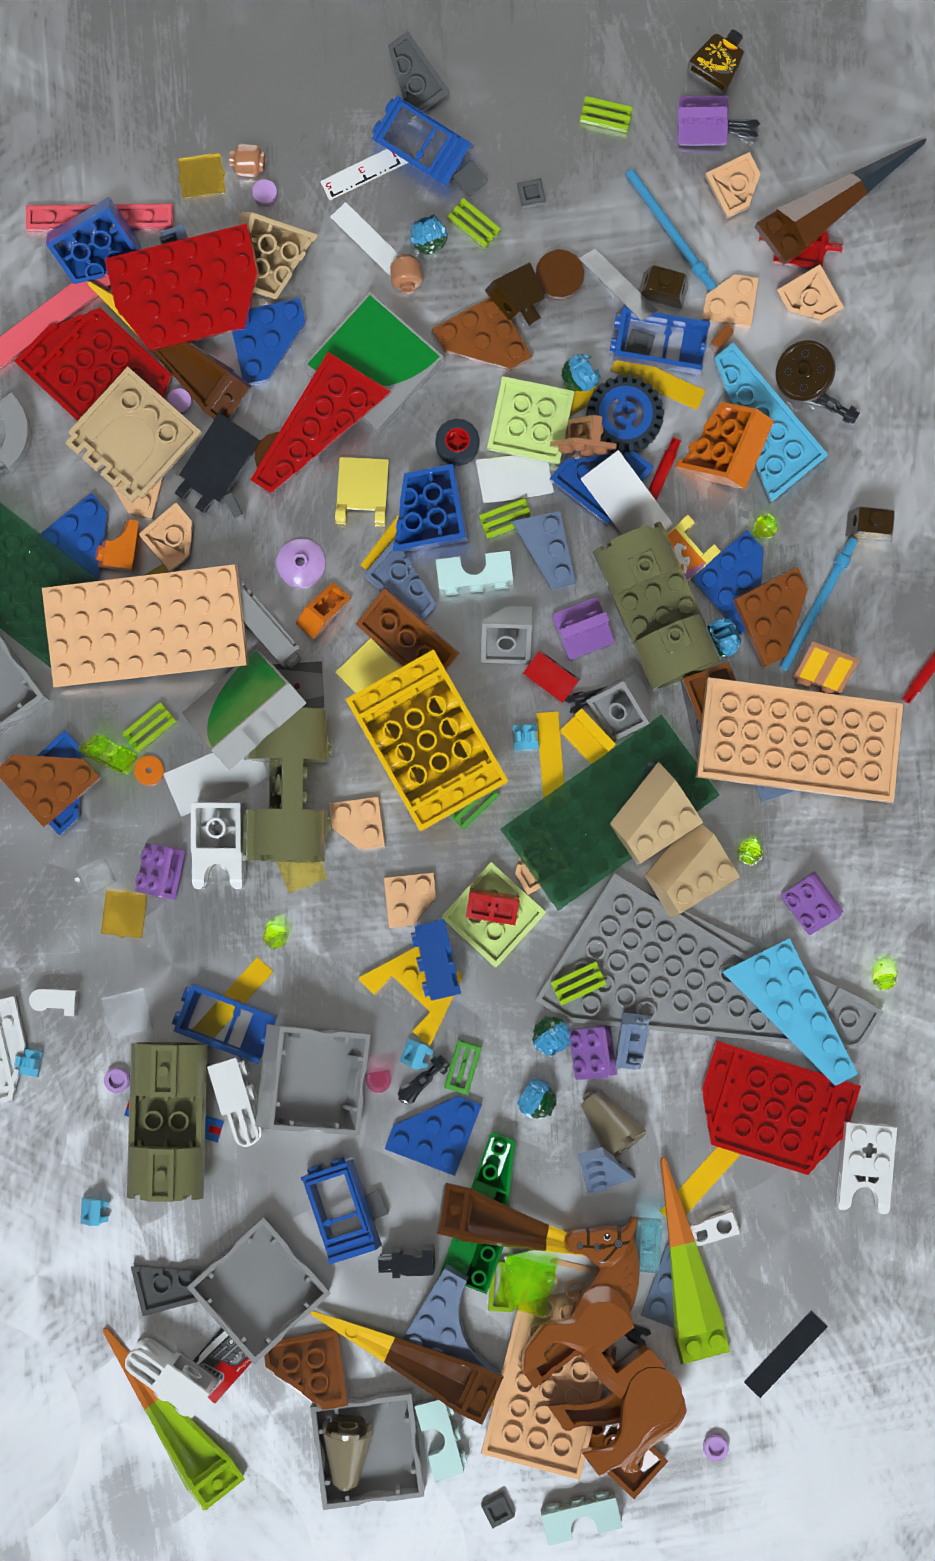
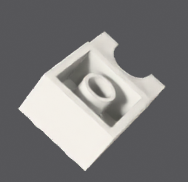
(213, 848)
(236, 1098)
(869, 1171)
(170, 1375)

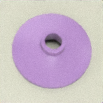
(303, 575)

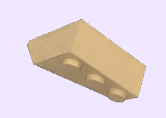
(277, 251)
(654, 816)
(690, 871)

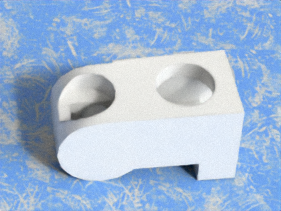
(55, 998)
(715, 1228)

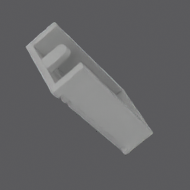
(268, 630)

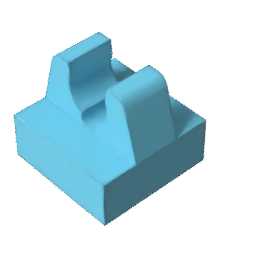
(525, 737)
(414, 1054)
(29, 1062)
(91, 1212)

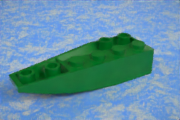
(493, 1181)

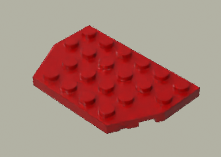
(186, 287)
(84, 357)
(773, 1108)

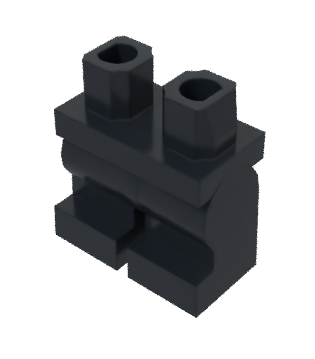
(408, 1262)

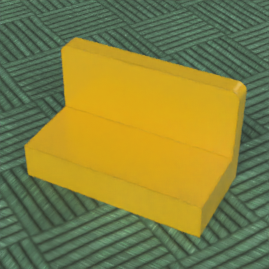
(587, 737)

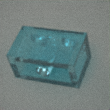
(648, 1244)

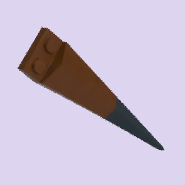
(803, 221)

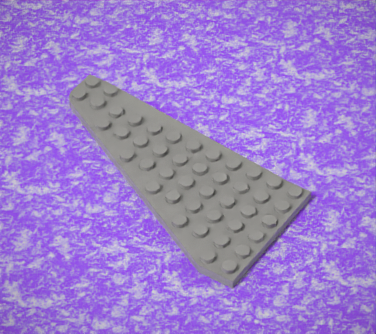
(676, 974)

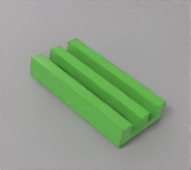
(464, 825)
(469, 1046)

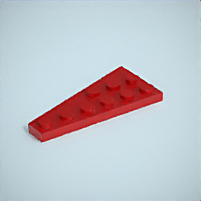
(325, 411)

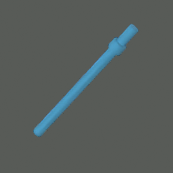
(698, 268)
(841, 562)

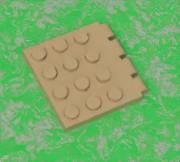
(132, 435)

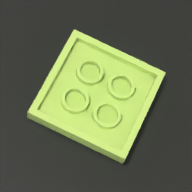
(529, 418)
(490, 938)

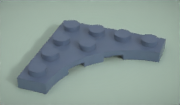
(439, 1321)

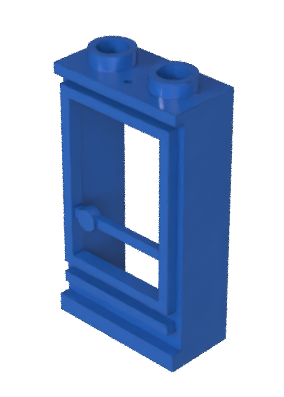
(447, 159)
(692, 345)
(254, 1039)
(351, 1243)

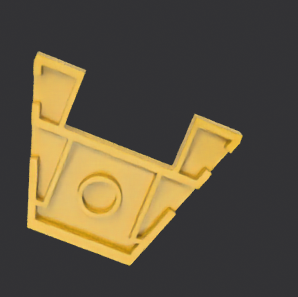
(406, 971)

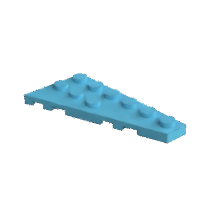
(789, 447)
(786, 996)

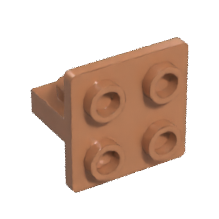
(584, 436)

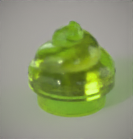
(765, 527)
(750, 852)
(274, 936)
(884, 977)

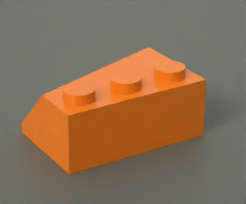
(728, 445)

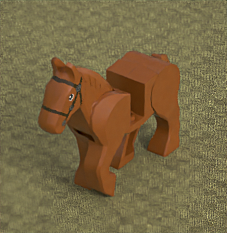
(642, 1393)

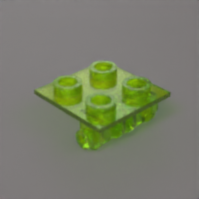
(101, 749)
(525, 1285)

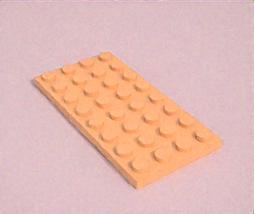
(145, 626)
(799, 740)
(520, 1422)

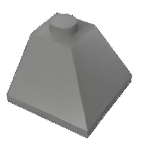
(507, 636)
(622, 706)

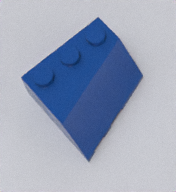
(89, 239)
(430, 510)
(436, 960)

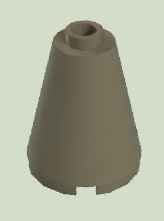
(610, 1123)
(347, 1448)

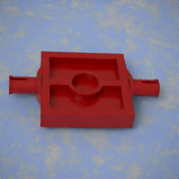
(814, 254)

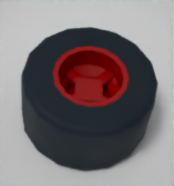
(459, 434)

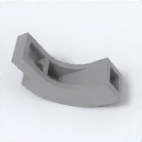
(18, 433)

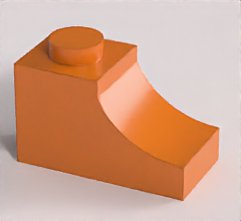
(119, 552)
(322, 610)

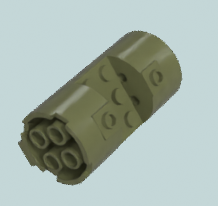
(656, 606)
(286, 829)
(167, 1121)

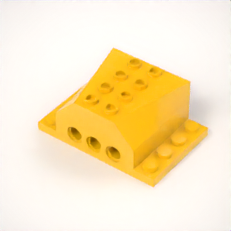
(427, 740)

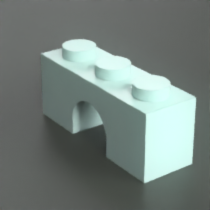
(496, 573)
(448, 1458)
(600, 1508)

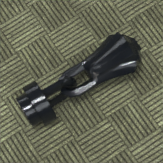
(849, 417)
(410, 1091)

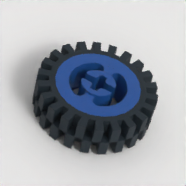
(618, 391)

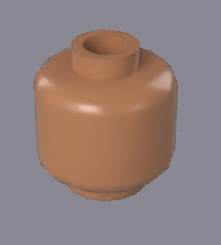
(247, 160)
(406, 273)

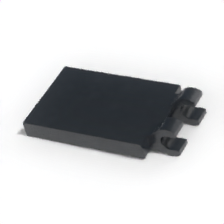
(217, 462)

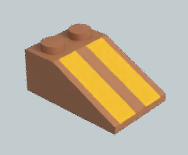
(824, 668)

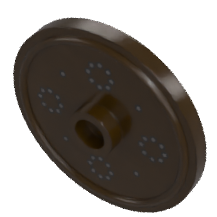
(805, 371)

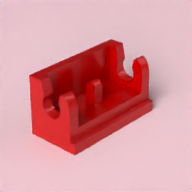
(551, 676)
(492, 906)

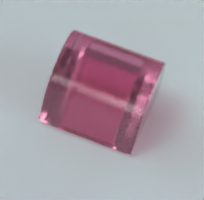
(379, 1081)

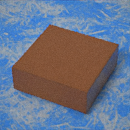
(721, 339)

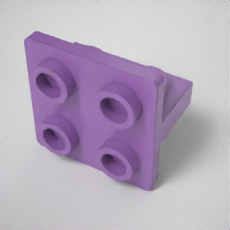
(703, 120)
(583, 628)
(159, 871)
(812, 903)
(592, 1052)

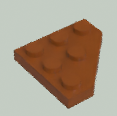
(483, 336)
(772, 614)
(47, 783)
(311, 1367)

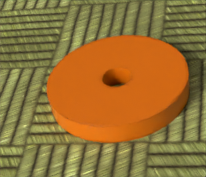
(148, 762)

